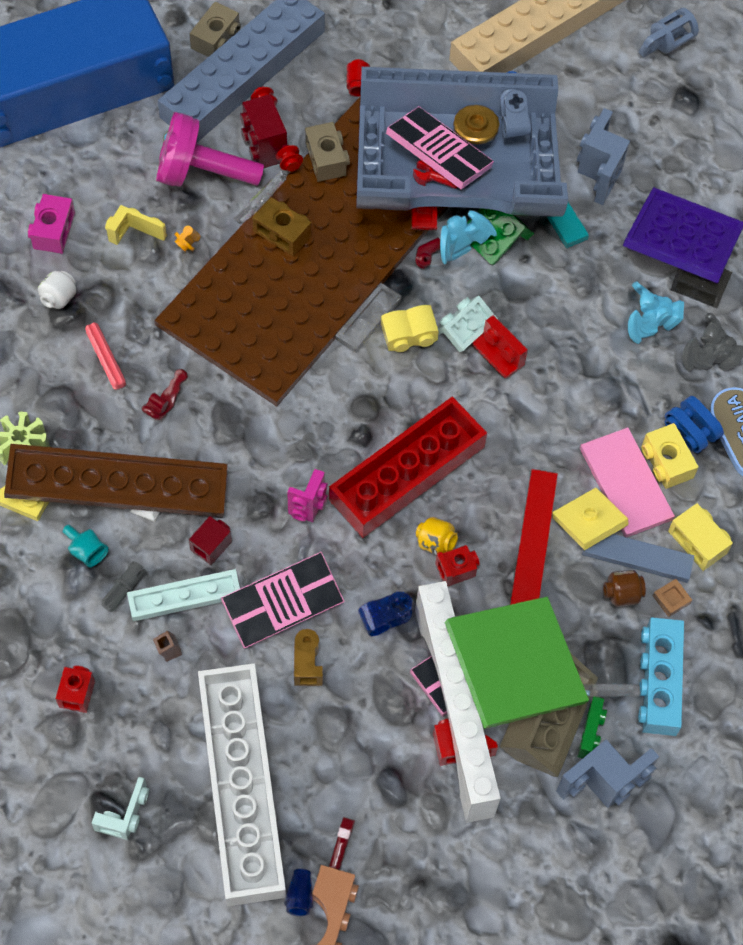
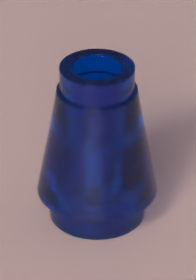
(299, 894)

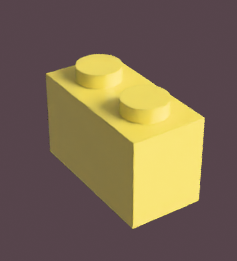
(700, 536)

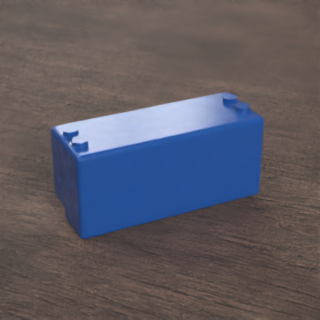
(79, 64)

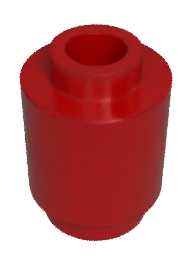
(354, 72)

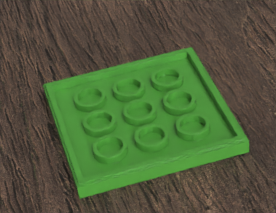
(516, 662)

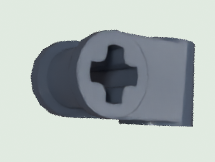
(515, 117)

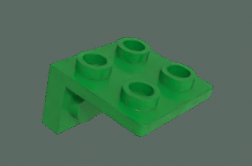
(508, 230)

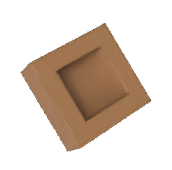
(672, 597)

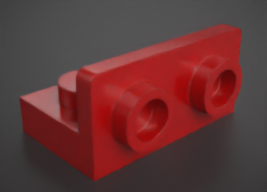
(501, 347)

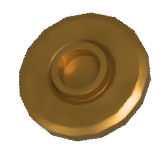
(476, 124)

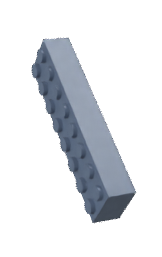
(244, 63)

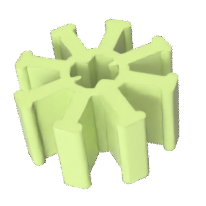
(24, 434)

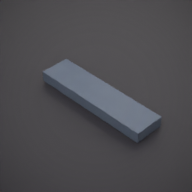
(643, 557)

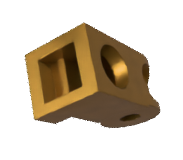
(305, 651)

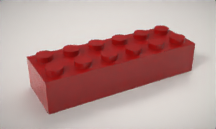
(407, 466)

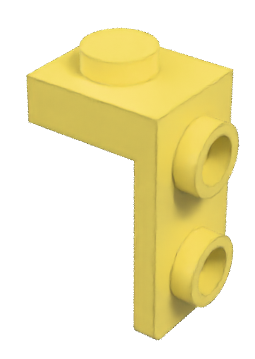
(125, 217)

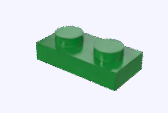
(595, 717)

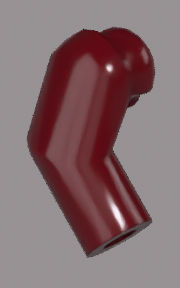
(425, 252)

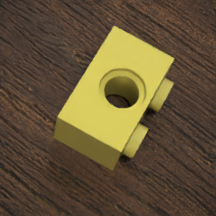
(669, 442)

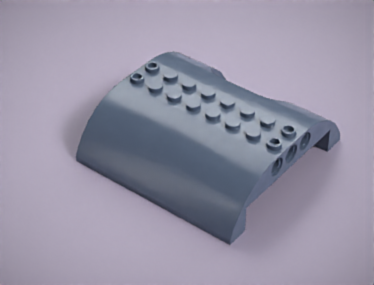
(524, 168)

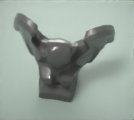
(717, 348)

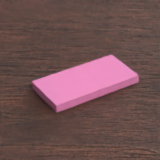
(627, 481)

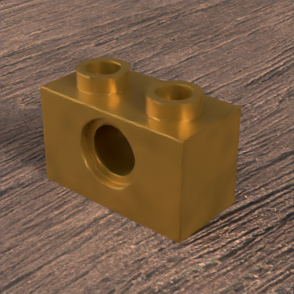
(268, 224)

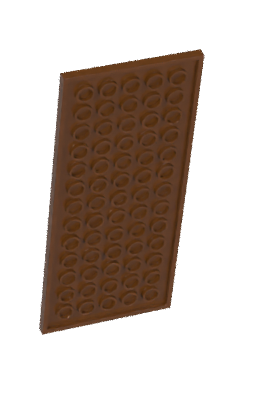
(276, 313)

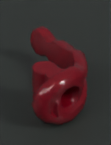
(159, 406)

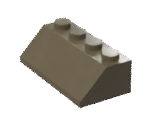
(546, 738)

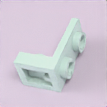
(111, 823)

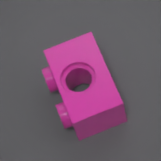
(51, 236)

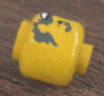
(436, 536)

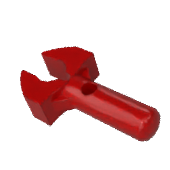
(430, 175)

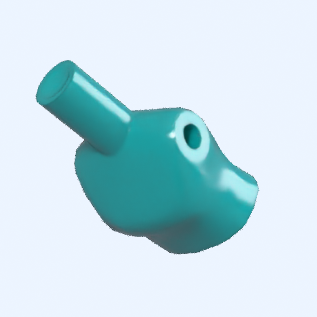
(85, 546)

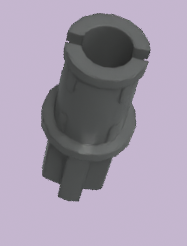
(122, 586)

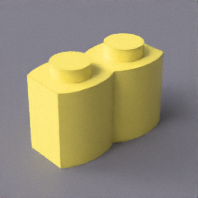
(409, 328)

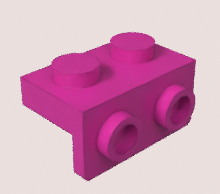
(306, 504)

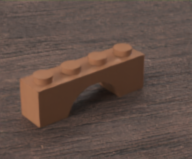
(333, 893)

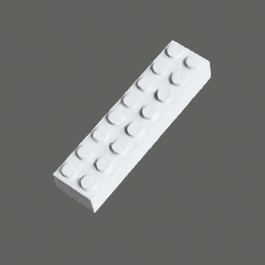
(241, 785)

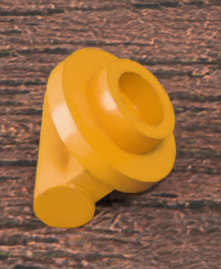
(187, 238)

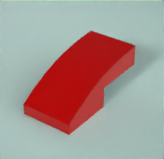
(424, 218)

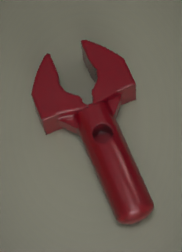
(343, 837)

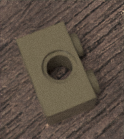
(214, 29)
(326, 151)

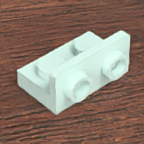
(466, 323)

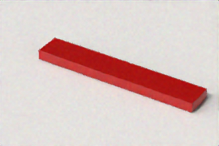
(534, 536)

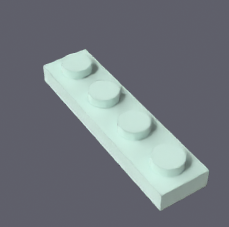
(182, 595)

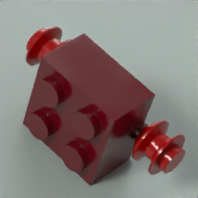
(267, 132)

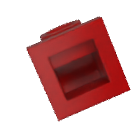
(454, 572)

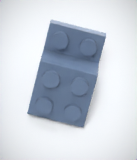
(602, 155)
(608, 775)

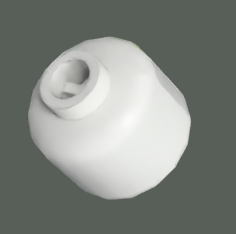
(57, 289)

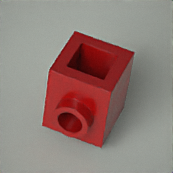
(75, 689)

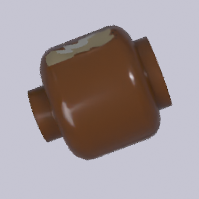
(624, 588)

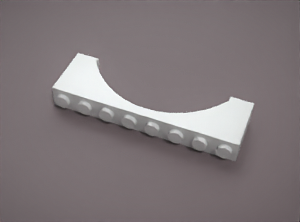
(474, 766)

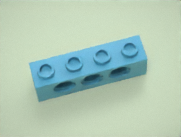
(670, 635)

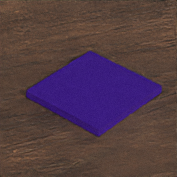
(684, 234)

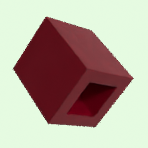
(210, 540)

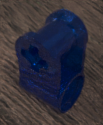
(382, 615)

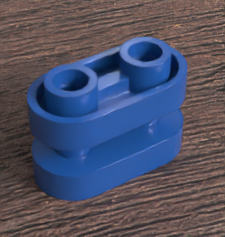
(694, 424)

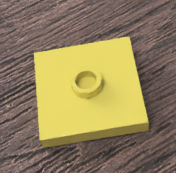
(590, 518)

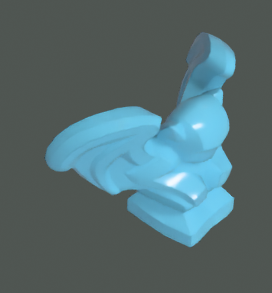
(459, 235)
(657, 312)

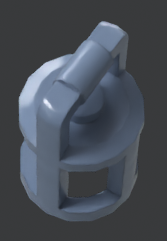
(663, 36)

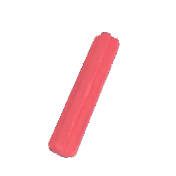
(105, 356)

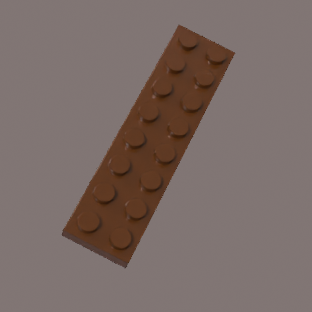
(115, 480)

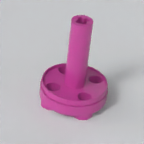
(181, 151)

